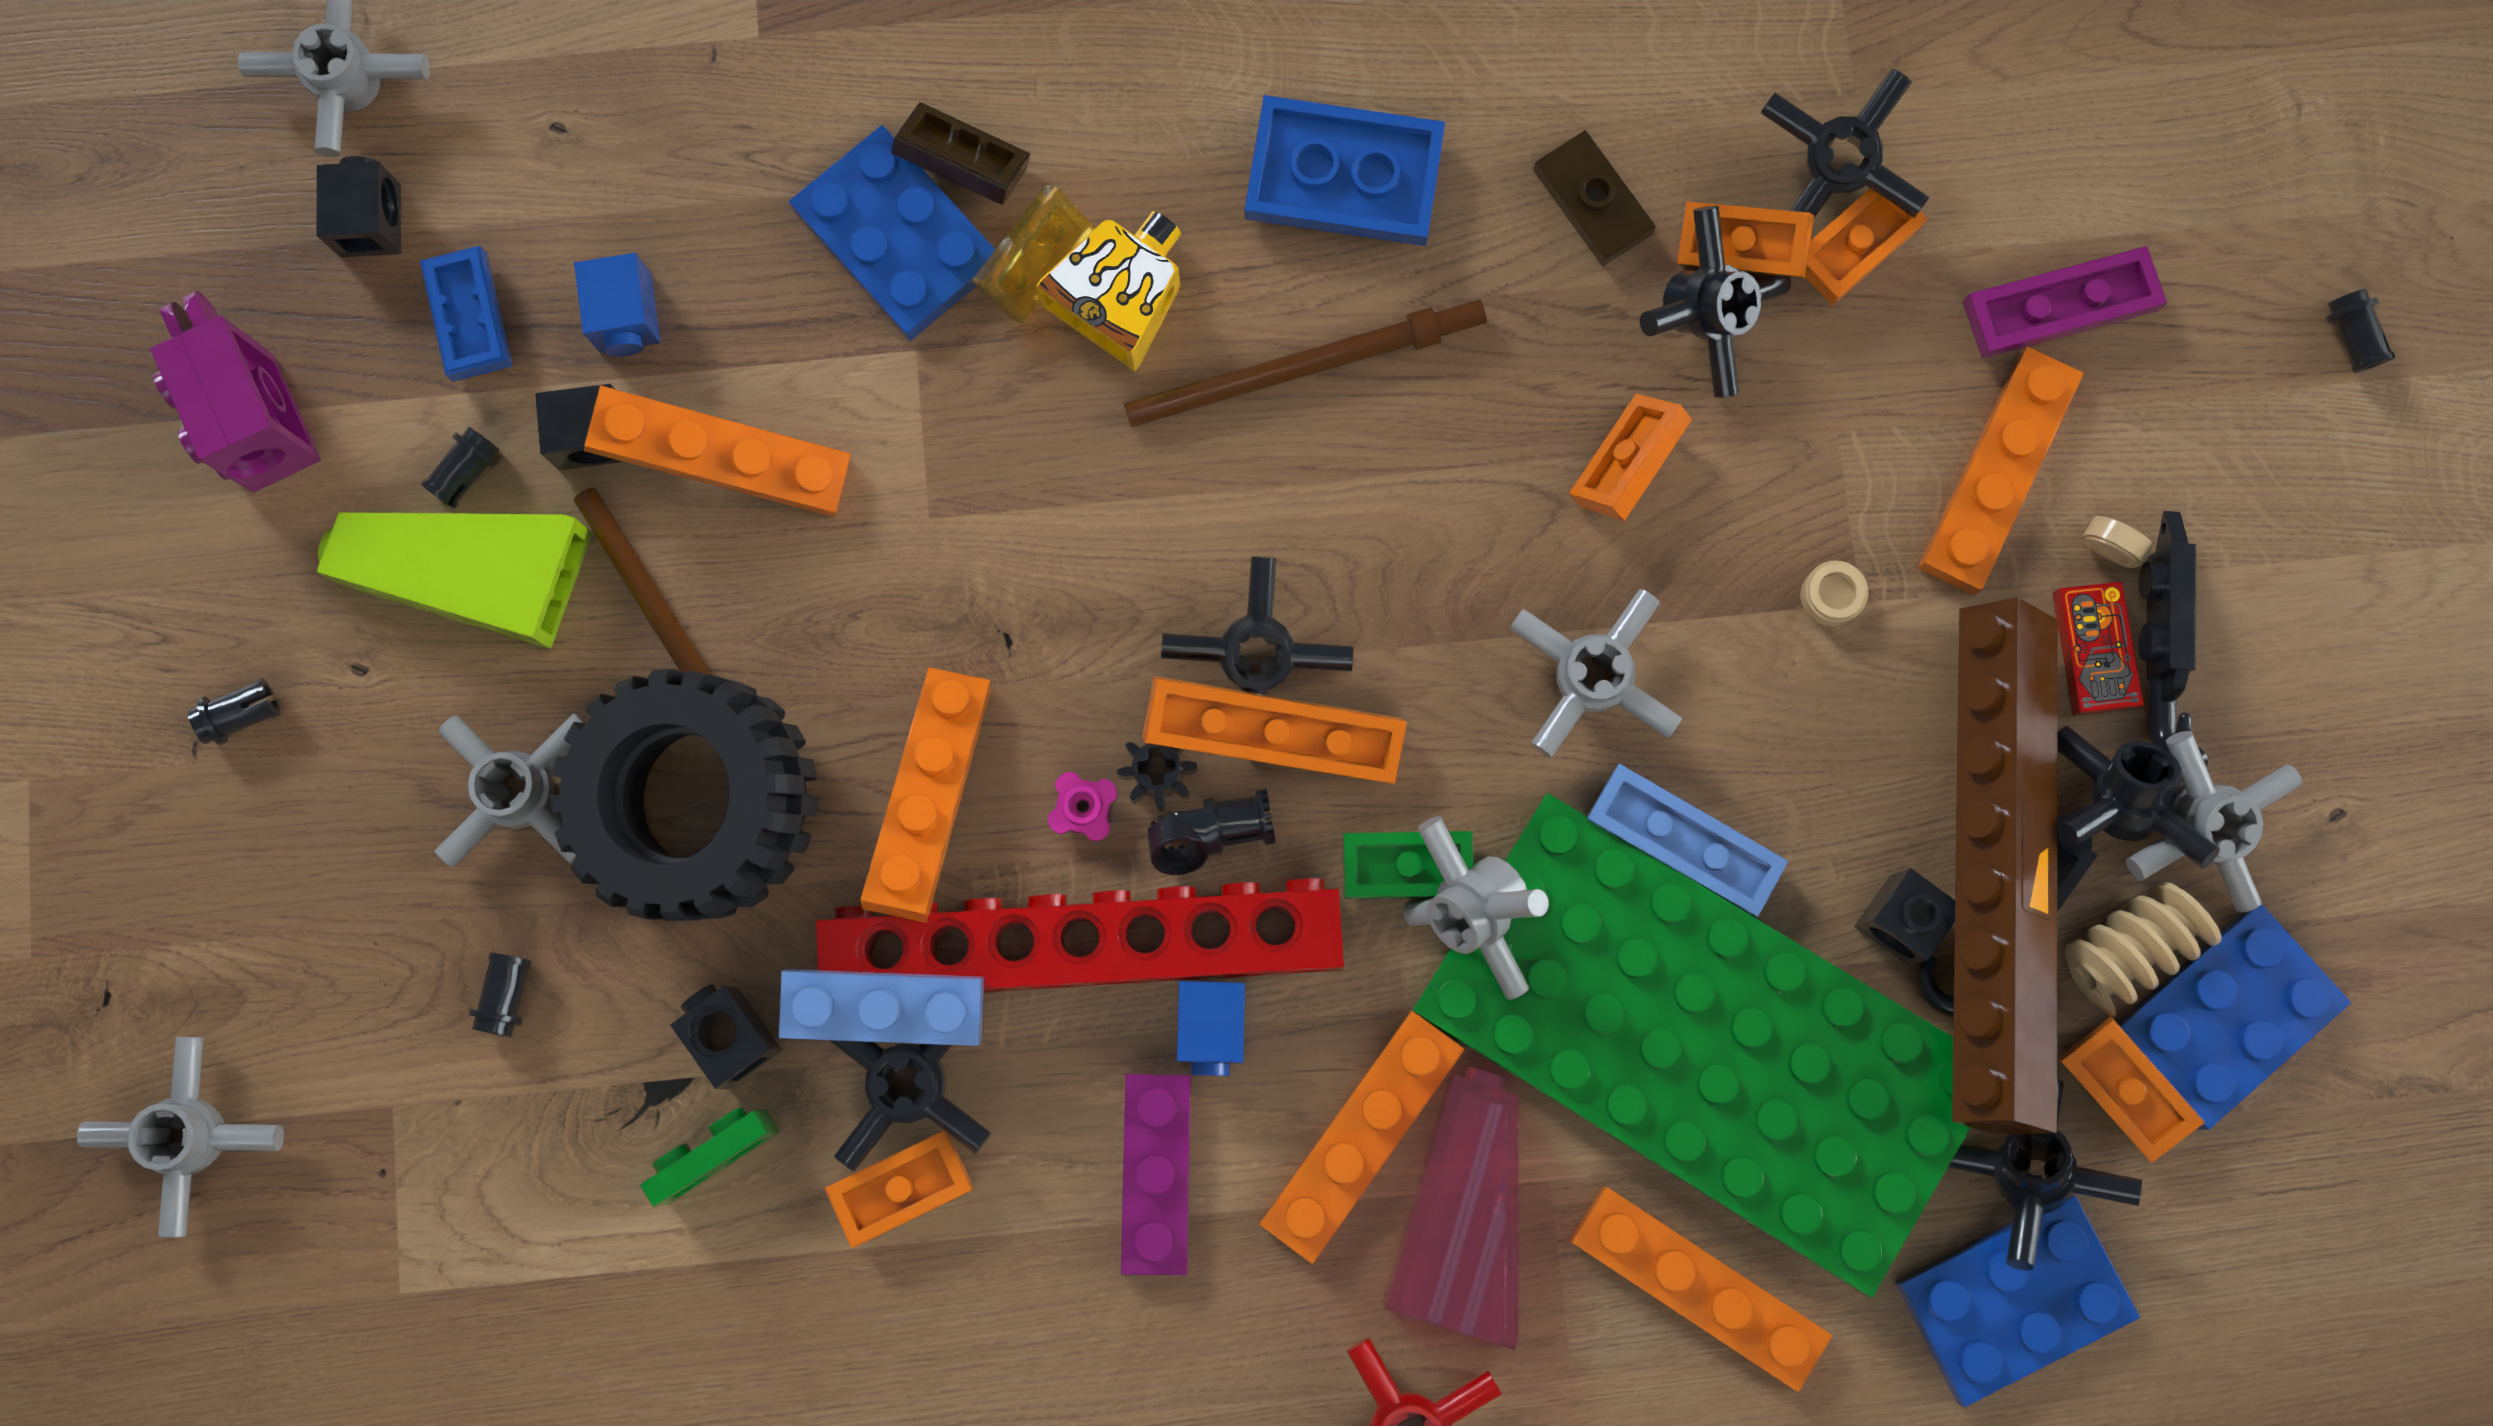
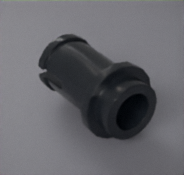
(2360, 330)
(461, 466)
(230, 713)
(501, 995)

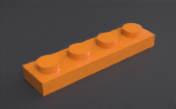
(716, 451)
(2000, 471)
(1273, 730)
(926, 795)
(1361, 1137)
(1701, 1288)

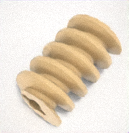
(2136, 942)

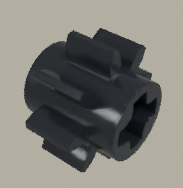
(1172, 779)

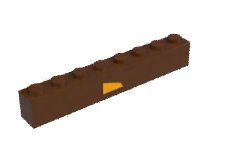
(2006, 871)

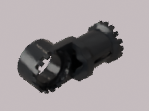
(1209, 832)

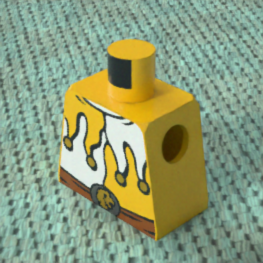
(1116, 286)

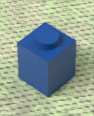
(617, 304)
(1211, 1026)

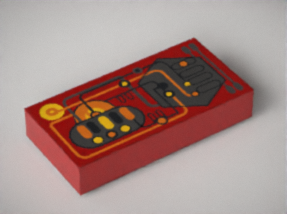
(2097, 648)

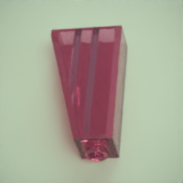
(1462, 1228)

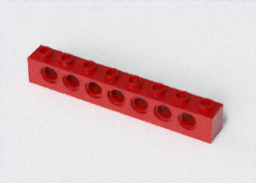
(1314, 947)

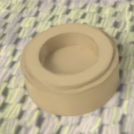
(2117, 542)
(1834, 593)

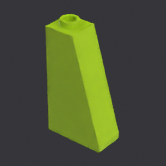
(472, 568)

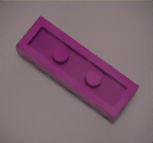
(2064, 302)
(1156, 1175)

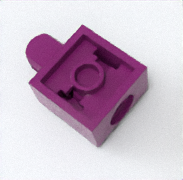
(229, 398)

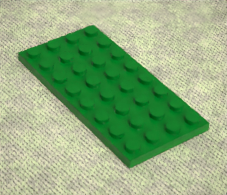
(1713, 1048)

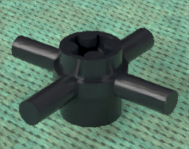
(1860, 132)
(1713, 302)
(1257, 624)
(2131, 796)
(889, 1108)
(2038, 1196)

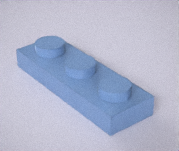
(1687, 840)
(881, 1007)

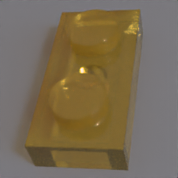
(1030, 250)

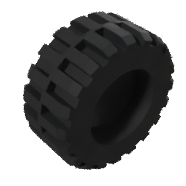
(607, 780)

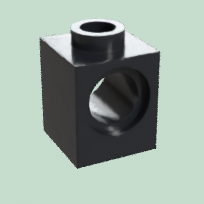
(358, 208)
(564, 425)
(1908, 917)
(752, 1043)

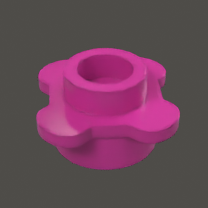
(1071, 792)

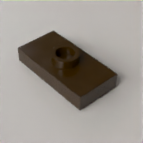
(960, 153)
(1594, 198)

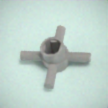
(335, 70)
(1609, 652)
(489, 793)
(2222, 815)
(1476, 906)
(202, 1139)

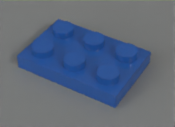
(1344, 170)
(894, 232)
(2234, 1014)
(2004, 1322)

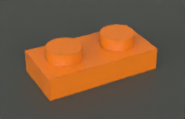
(1754, 239)
(1857, 244)
(1630, 456)
(2131, 1089)
(899, 1188)

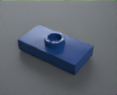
(466, 313)

